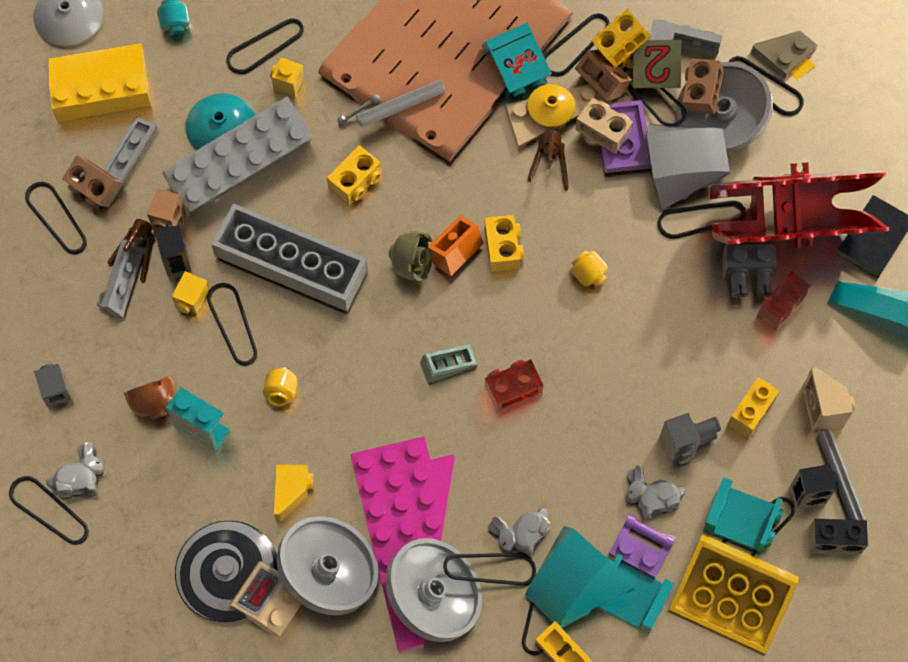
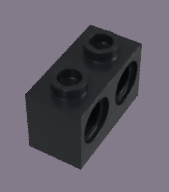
(173, 250)
(814, 485)
(838, 536)

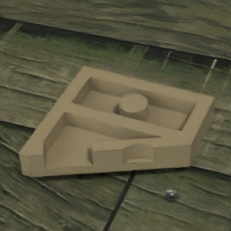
(785, 52)

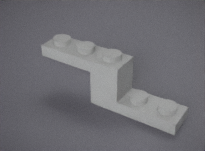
(690, 38)

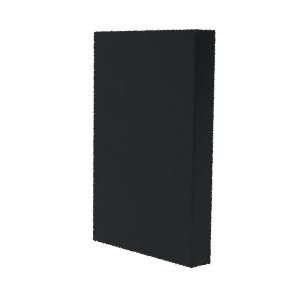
(875, 249)

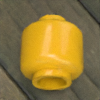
(589, 269)
(280, 386)

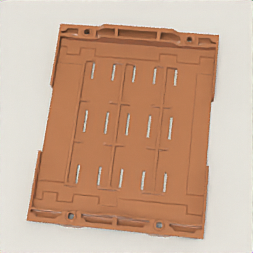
(470, 90)

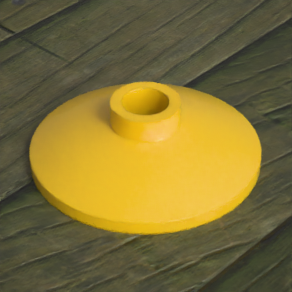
(551, 114)

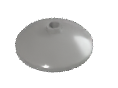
(68, 26)

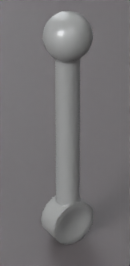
(343, 119)

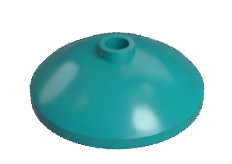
(201, 120)

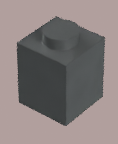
(52, 384)

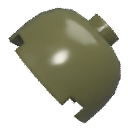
(411, 255)

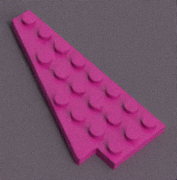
(402, 502)

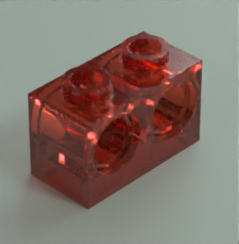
(783, 300)
(517, 390)

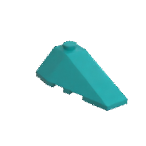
(876, 305)

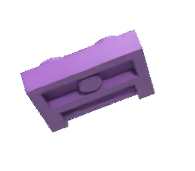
(638, 553)

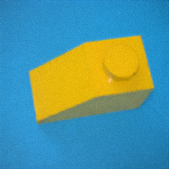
(290, 488)

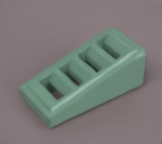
(441, 373)

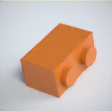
(455, 245)

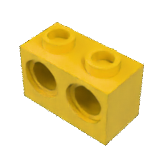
(624, 41)
(349, 172)
(500, 243)
(753, 408)
(560, 646)

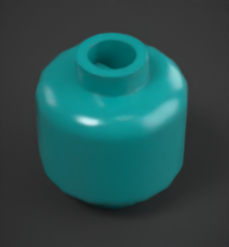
(173, 16)

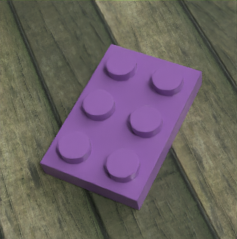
(635, 150)

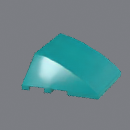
(574, 579)

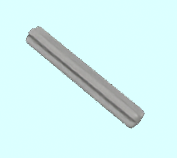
(400, 103)
(845, 485)

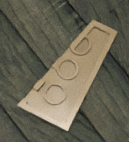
(527, 130)

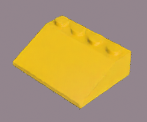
(98, 82)
(734, 593)

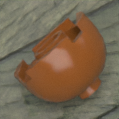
(151, 398)

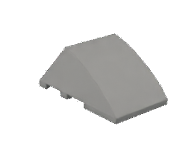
(685, 160)

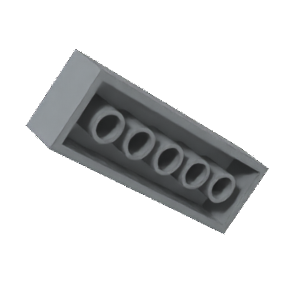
(237, 155)
(290, 257)

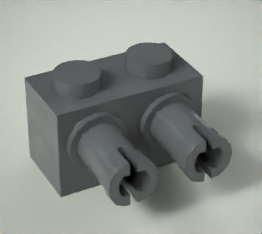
(749, 262)
(682, 436)

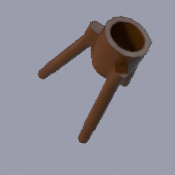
(551, 145)
(138, 233)

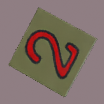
(657, 64)

